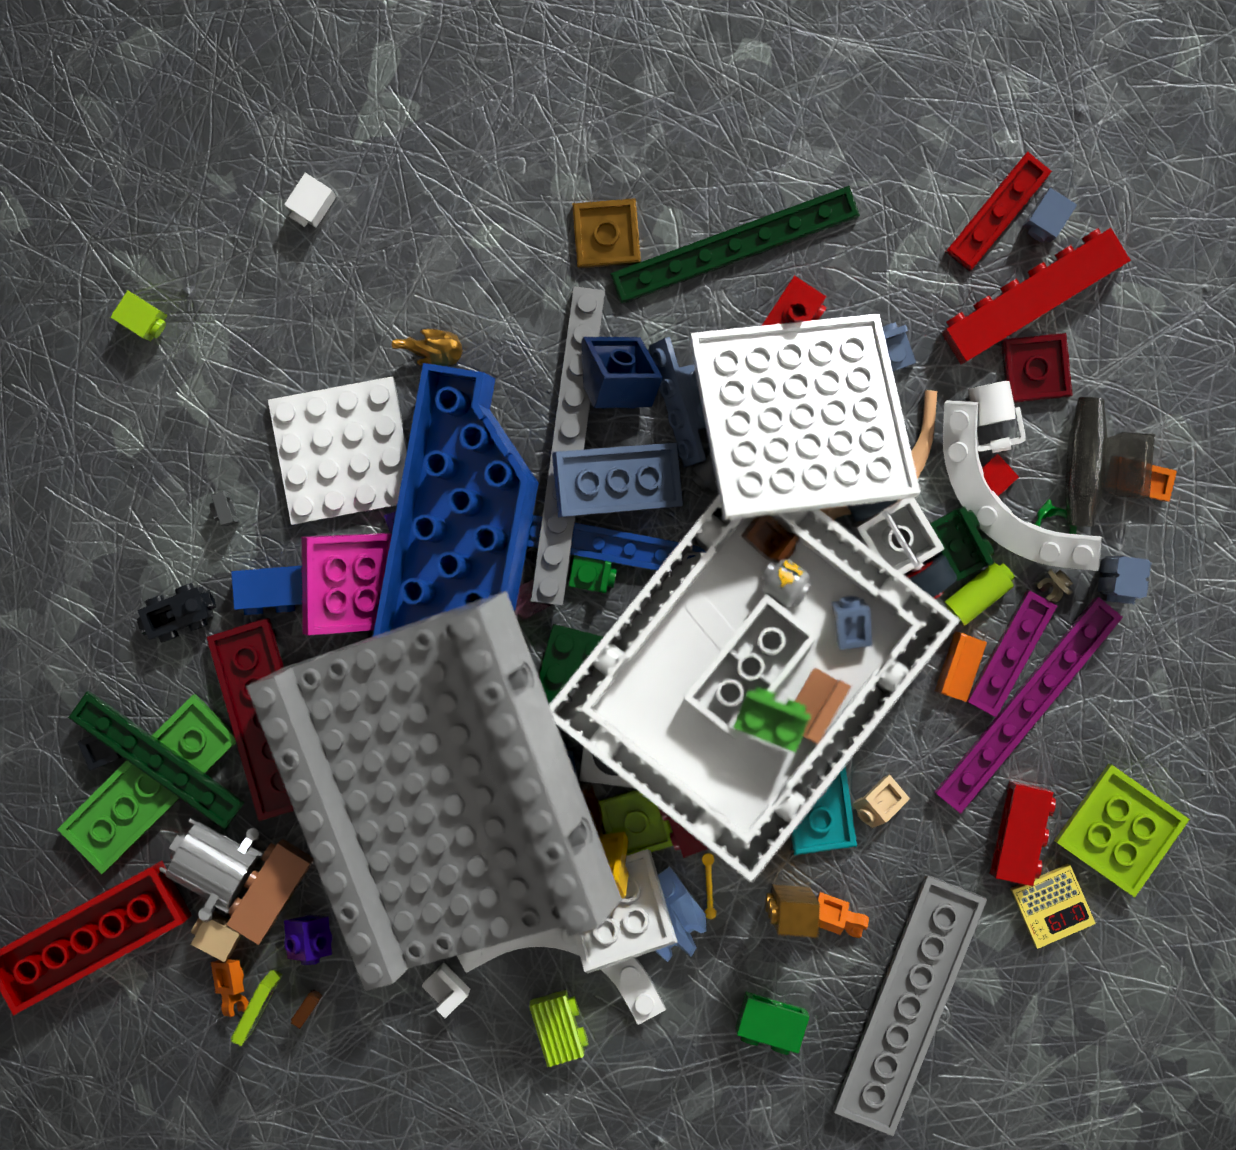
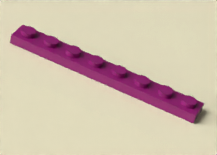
(1028, 704)

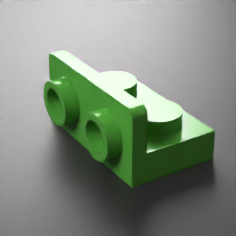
(772, 720)

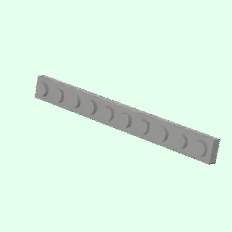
(568, 435)

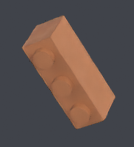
(269, 890)

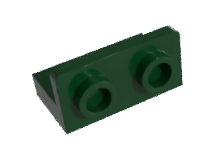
(962, 542)

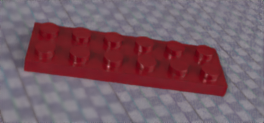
(239, 660)

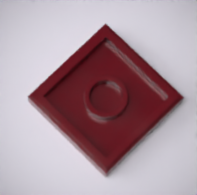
(1037, 367)

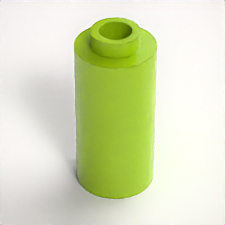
(980, 593)

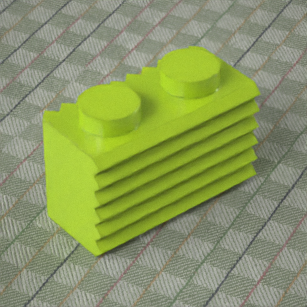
(558, 1028)

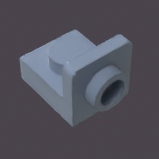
(898, 346)
(852, 623)

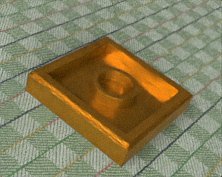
(606, 233)

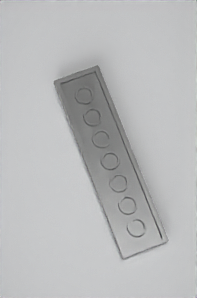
(909, 1005)

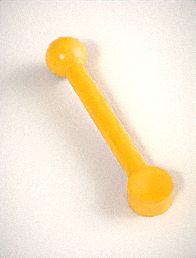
(708, 860)

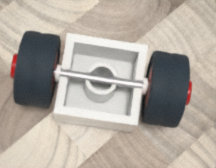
(905, 541)

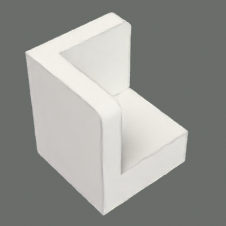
(446, 989)

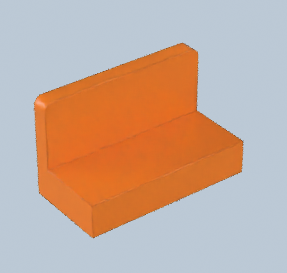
(960, 666)

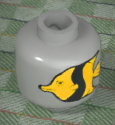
(786, 583)

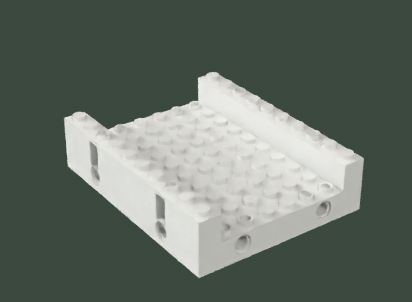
(702, 633)

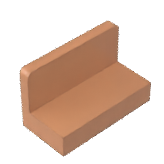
(823, 698)

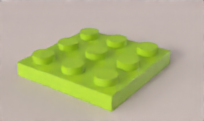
(1121, 830)

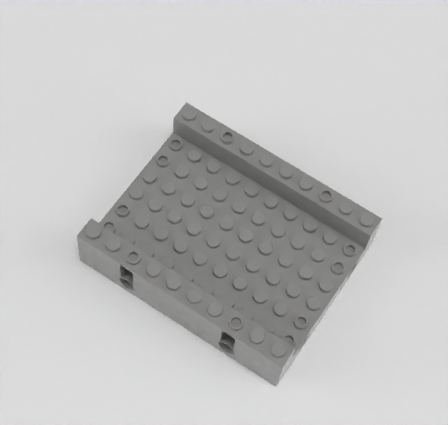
(435, 791)

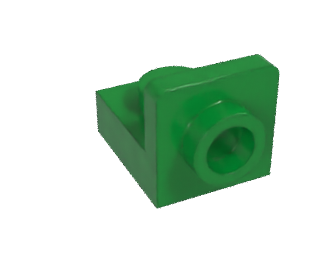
(592, 574)

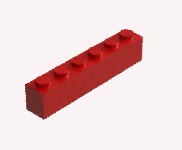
(1036, 295)

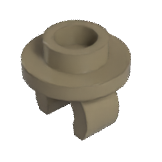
(1060, 584)

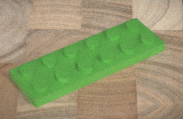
(134, 801)

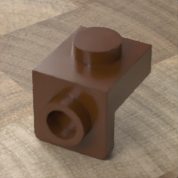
(770, 538)

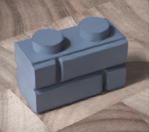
(1124, 578)

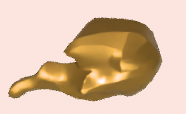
(438, 347)

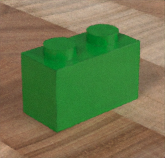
(771, 1023)

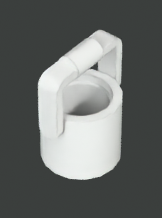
(994, 407)

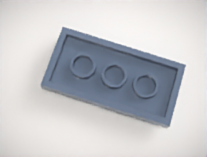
(617, 479)

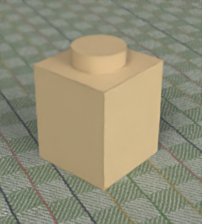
(215, 937)

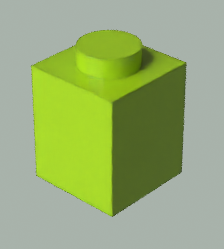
(139, 316)

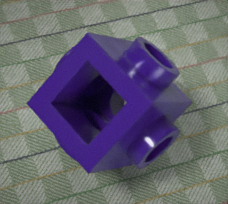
(308, 938)

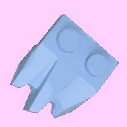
(684, 913)

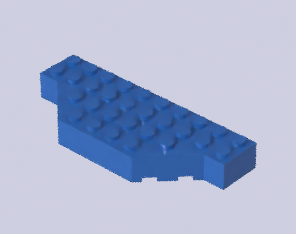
(459, 504)

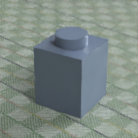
(1049, 216)

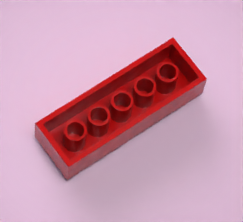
(89, 937)

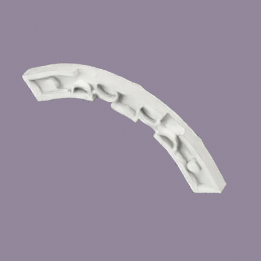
(993, 515)
(627, 975)

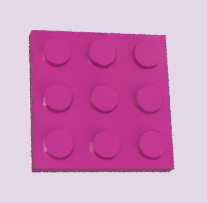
(342, 581)

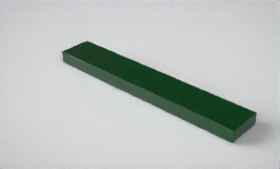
(156, 760)

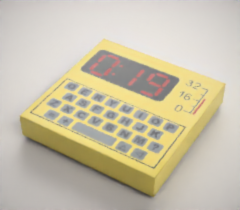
(1053, 906)

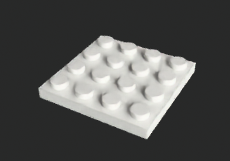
(340, 449)

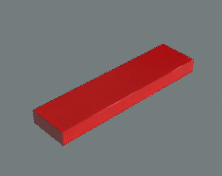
(998, 211)

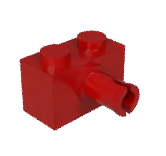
(797, 304)

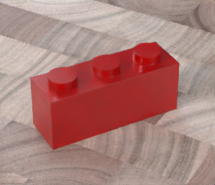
(1022, 833)

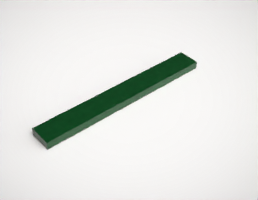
(735, 245)

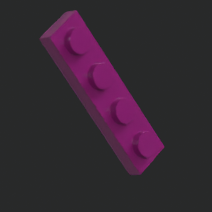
(1011, 653)

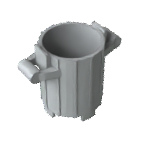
(212, 865)

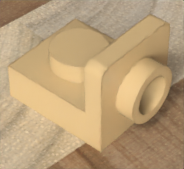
(881, 802)

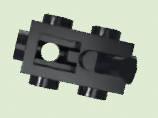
(187, 608)

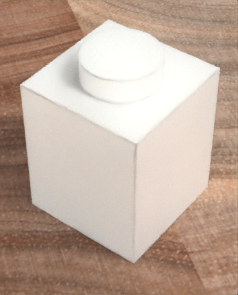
(309, 201)

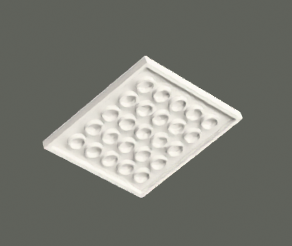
(802, 416)

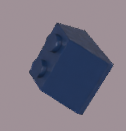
(619, 372)

